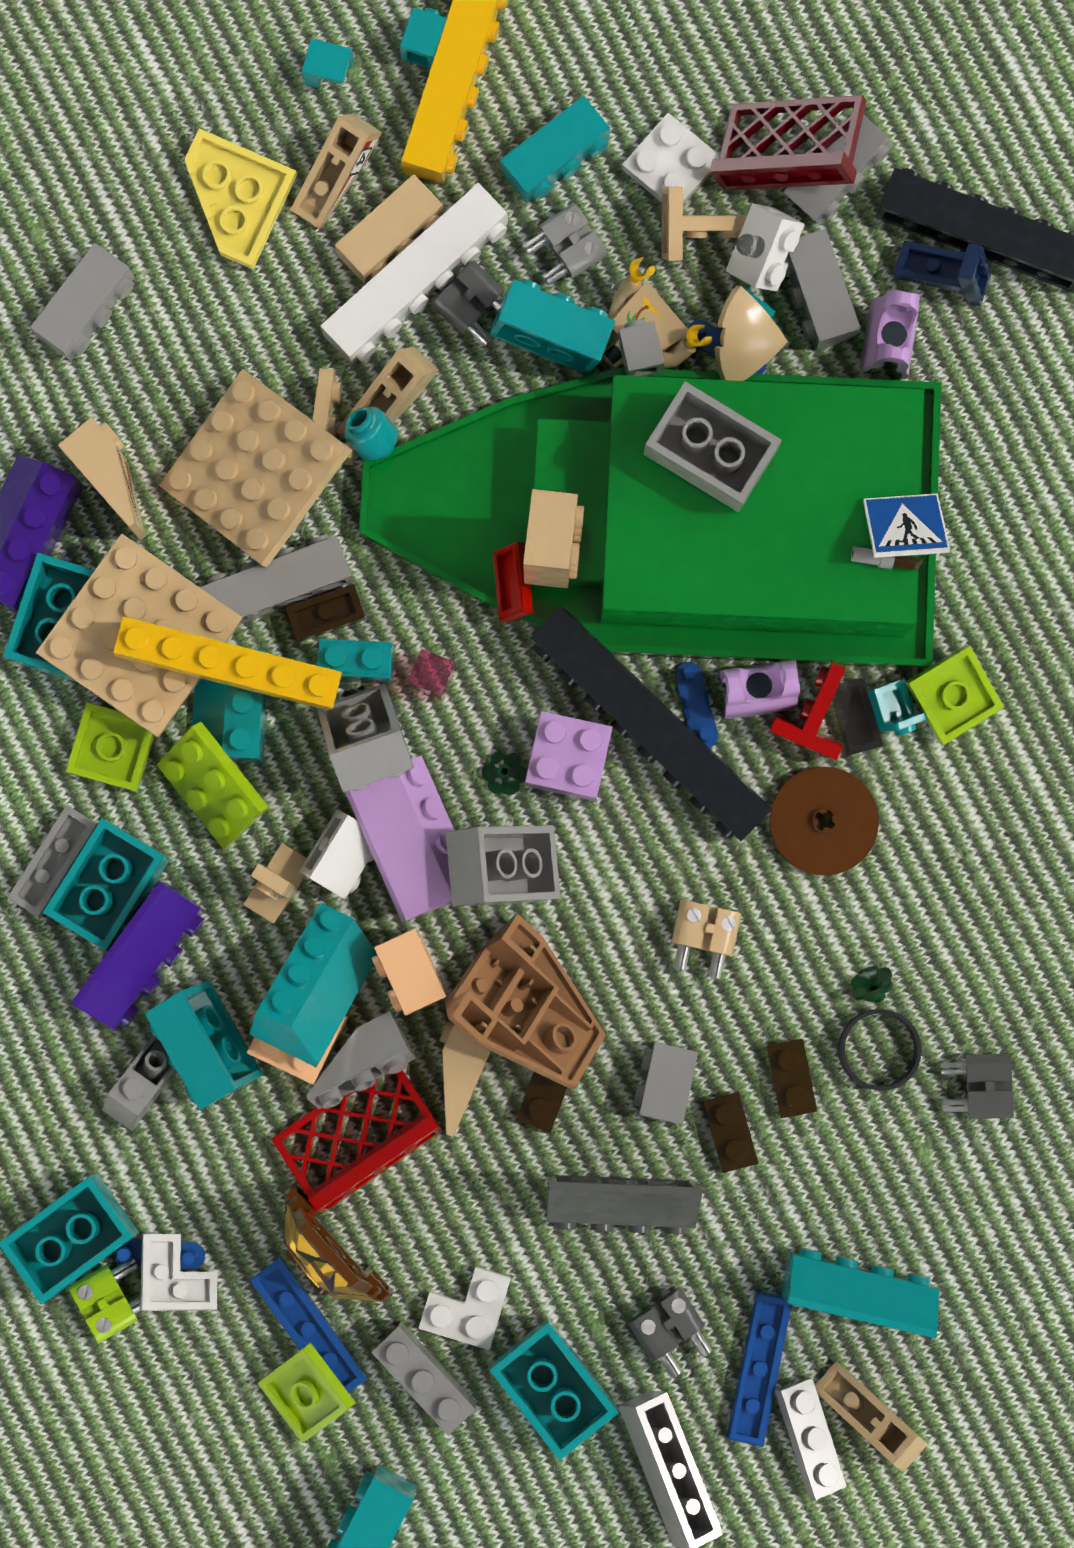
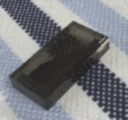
(856, 717)

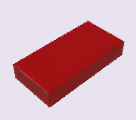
(512, 593)

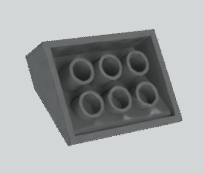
(623, 1202)

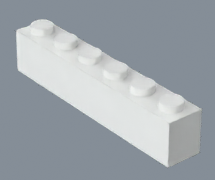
(415, 275)

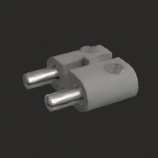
(570, 240)

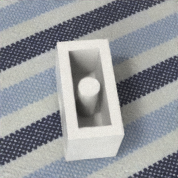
(338, 856)

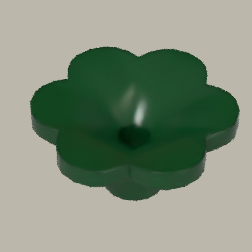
(504, 783)
(872, 984)

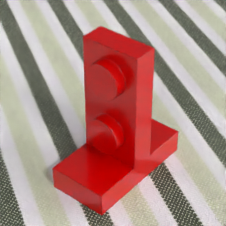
(813, 715)

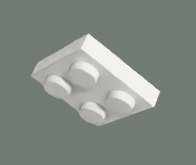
(670, 158)

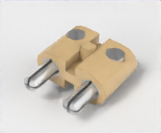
(705, 929)

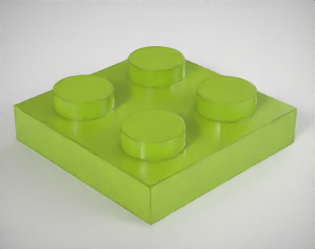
(954, 694)
(110, 748)
(306, 1393)

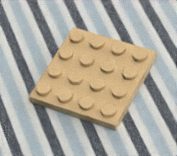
(255, 468)
(146, 589)

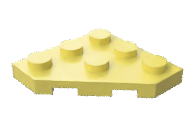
(238, 194)

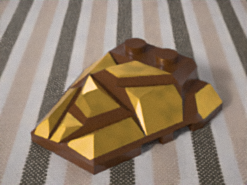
(323, 1258)

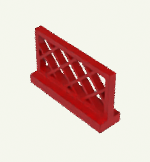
(366, 1166)

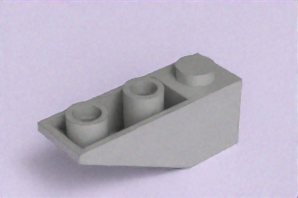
(368, 1054)
(139, 1085)

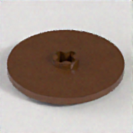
(852, 816)

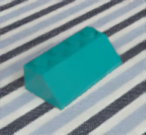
(315, 986)
(861, 1293)

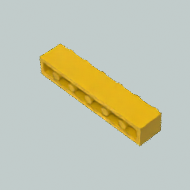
(451, 88)
(227, 663)

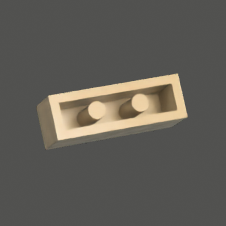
(389, 229)

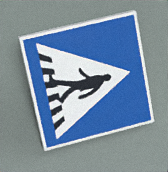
(906, 525)

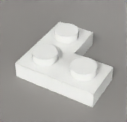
(163, 1283)
(471, 1320)

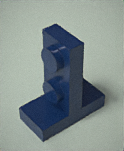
(945, 269)

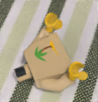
(642, 302)

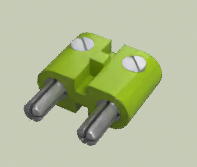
(104, 1302)

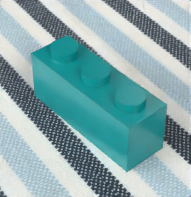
(555, 150)

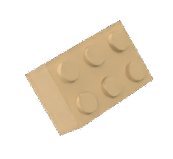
(549, 548)

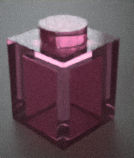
(432, 674)

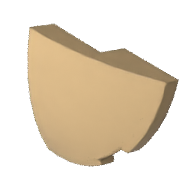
(747, 337)

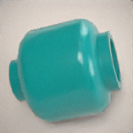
(370, 433)

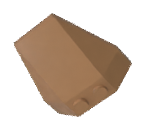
(526, 1006)

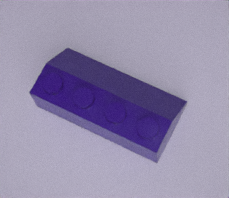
(32, 516)
(139, 956)

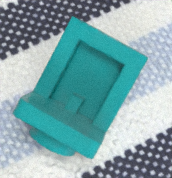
(894, 707)

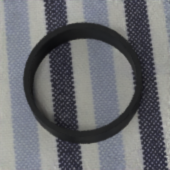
(917, 1049)

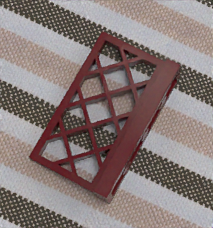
(784, 167)

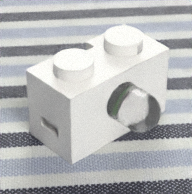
(764, 247)

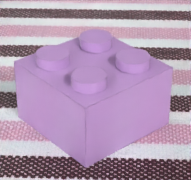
(568, 756)

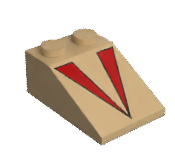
(99, 458)

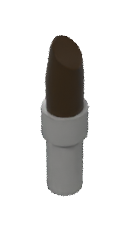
(866, 556)

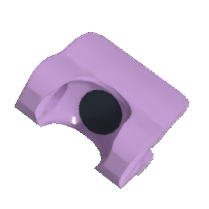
(891, 331)
(760, 689)

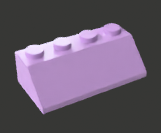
(407, 838)

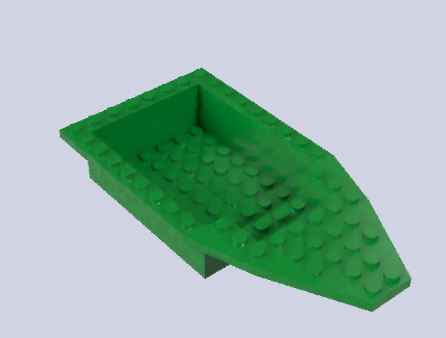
(656, 554)

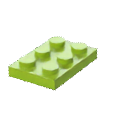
(212, 785)

